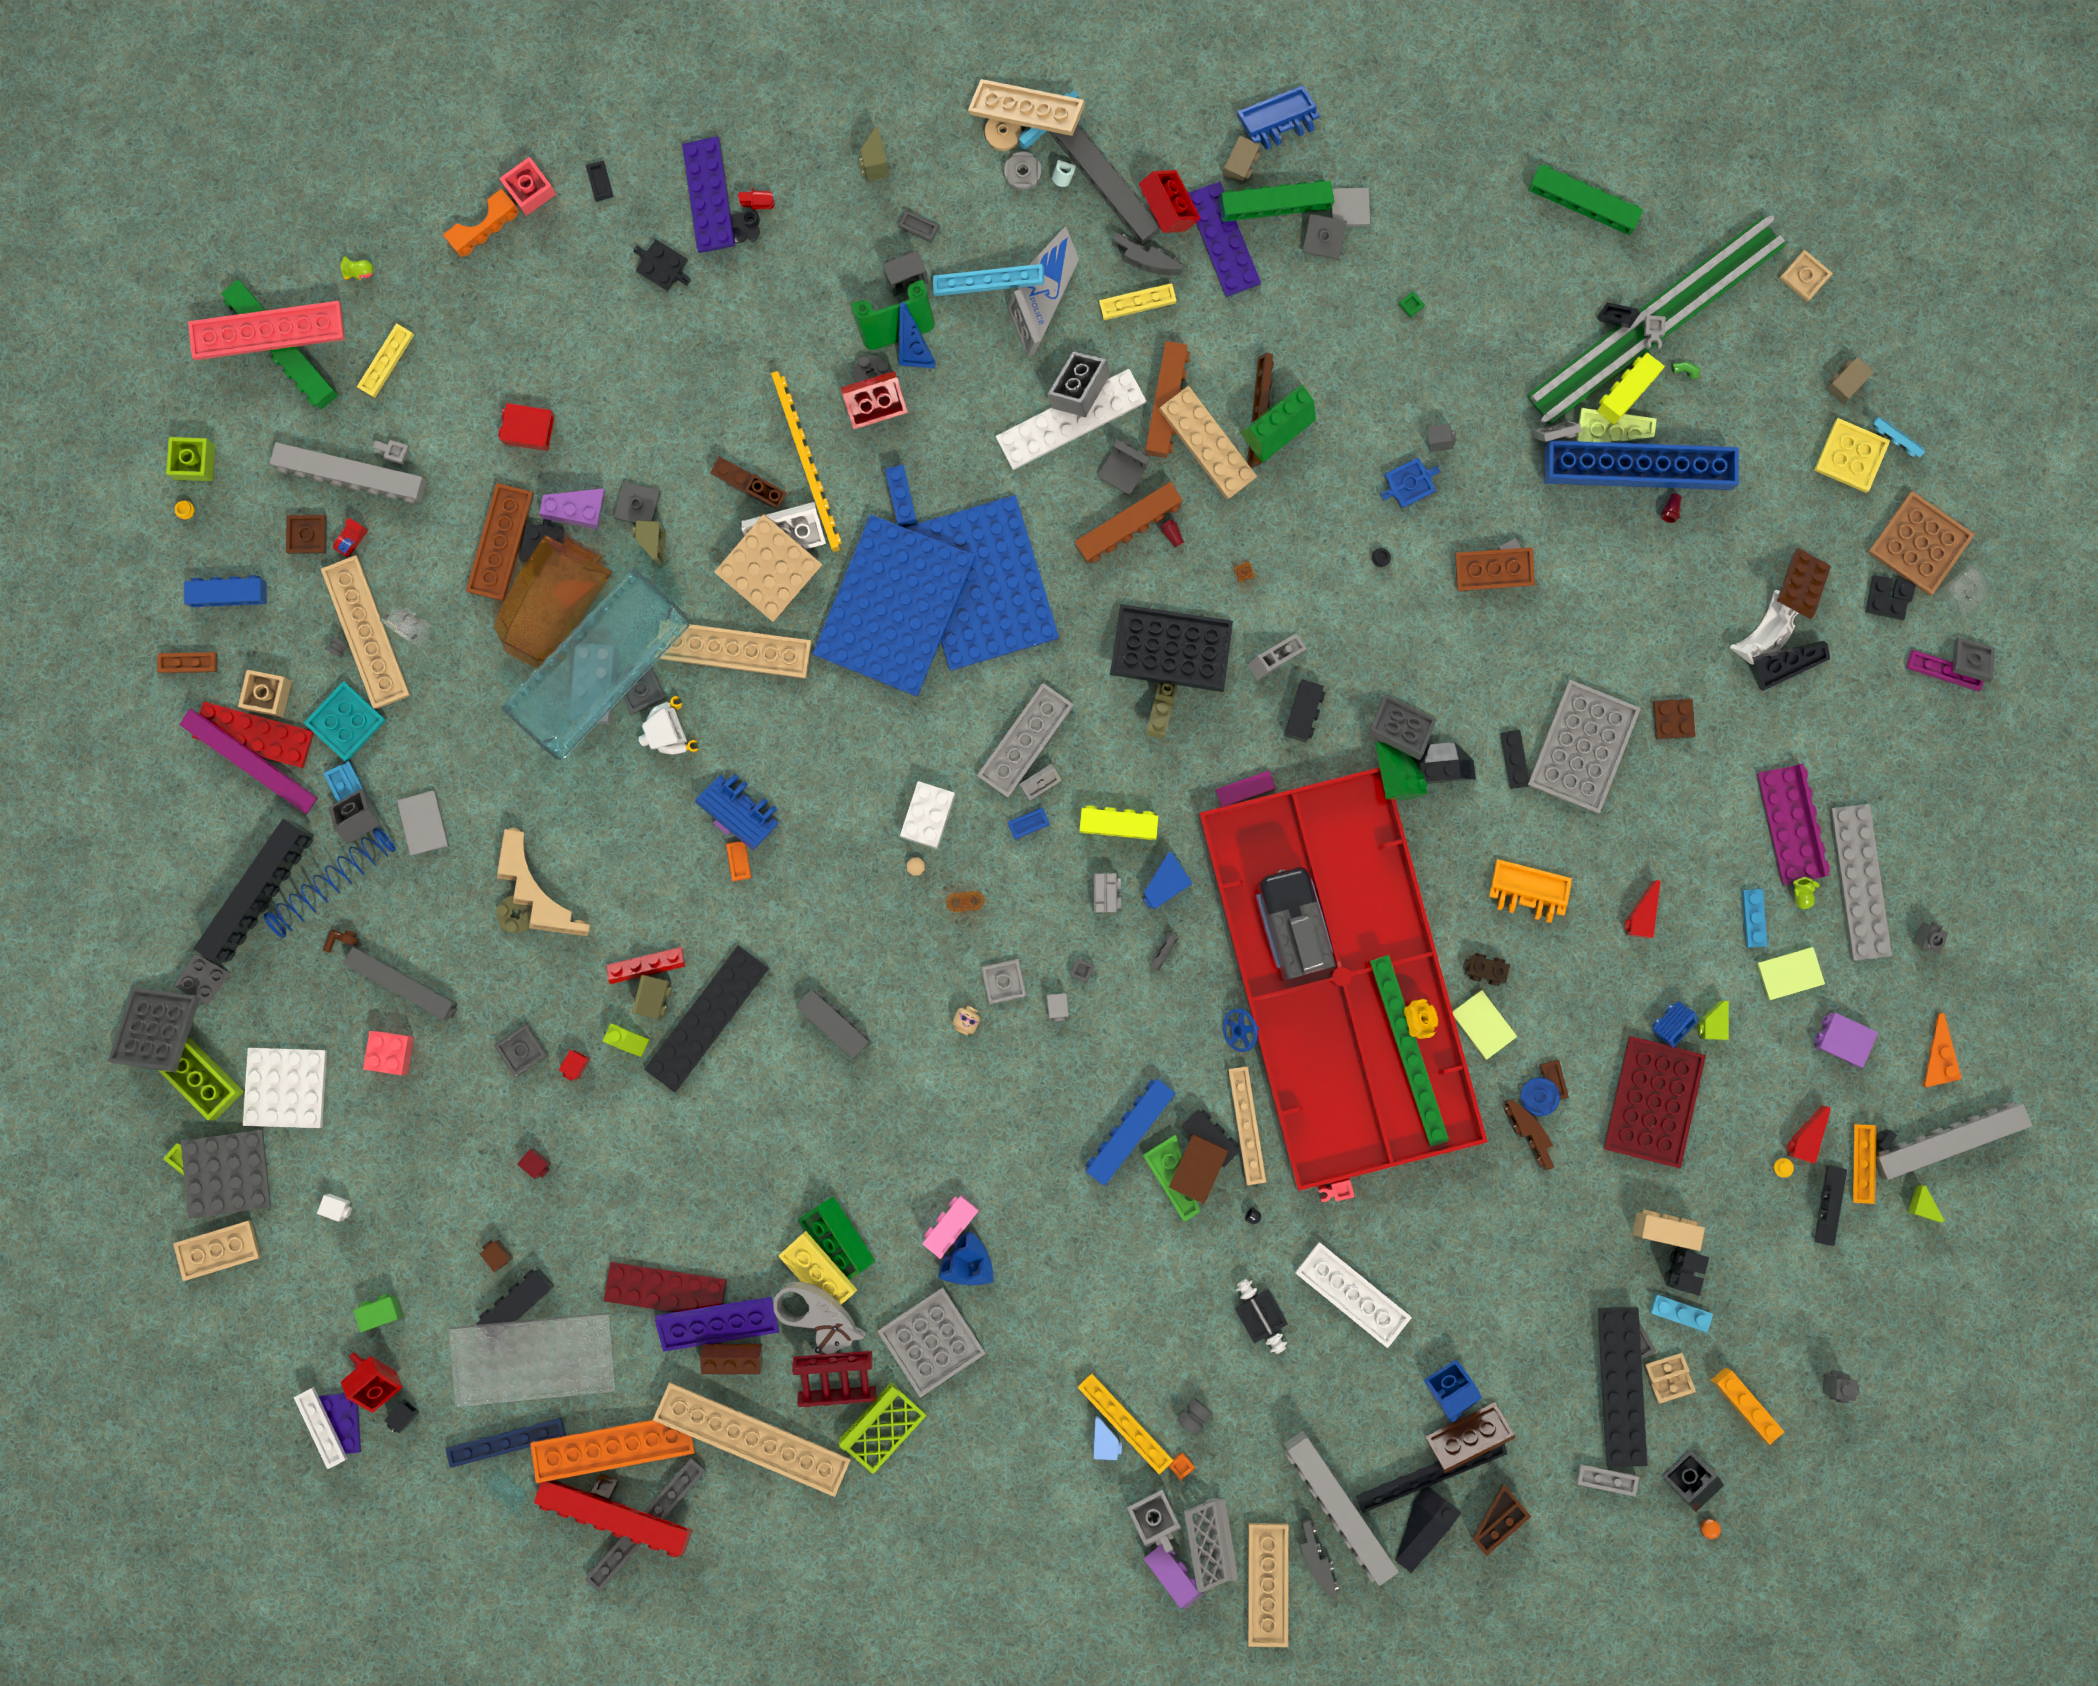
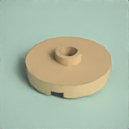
(999, 140)

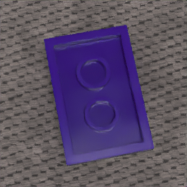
(344, 1419)

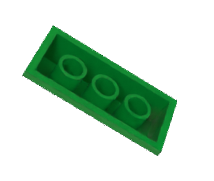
(1280, 423)
(837, 1237)

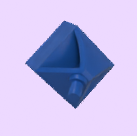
(1453, 1390)

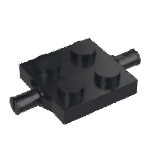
(662, 265)
(535, 533)

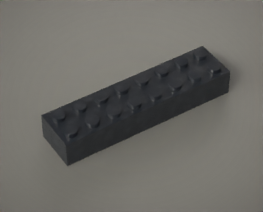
(254, 892)

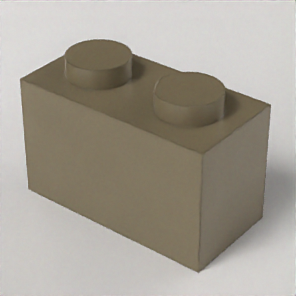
(1242, 159)
(1849, 380)

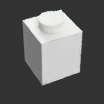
(334, 1207)

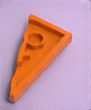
(1942, 1062)

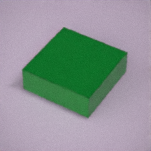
(1411, 304)

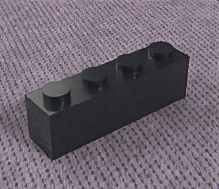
(519, 1300)

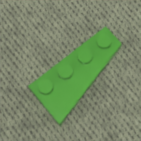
(1164, 1163)

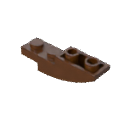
(747, 483)
(1528, 1126)

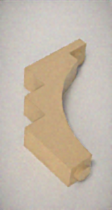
(545, 913)

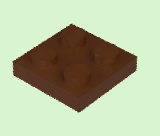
(306, 534)
(1674, 719)

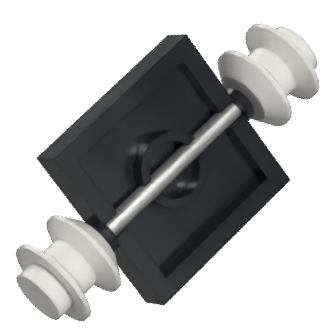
(1261, 1316)

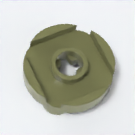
(505, 919)

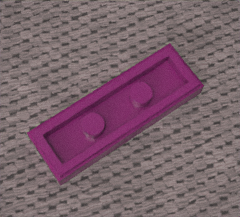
(1245, 789)

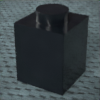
(401, 1416)

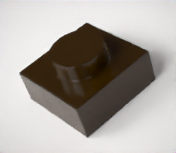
(604, 1487)

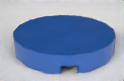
(1540, 1096)

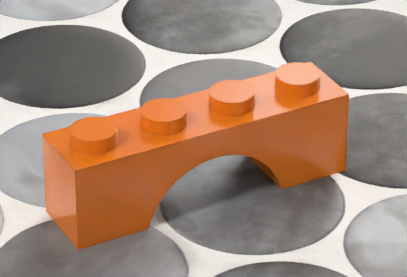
(465, 238)

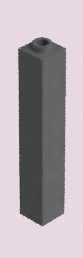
(400, 983)

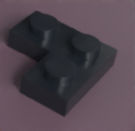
(1881, 603)

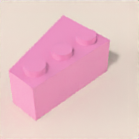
(949, 1226)

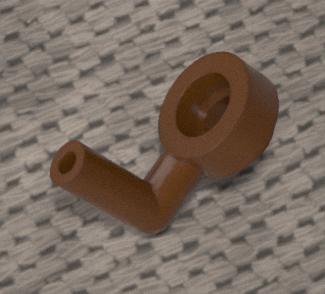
(347, 937)

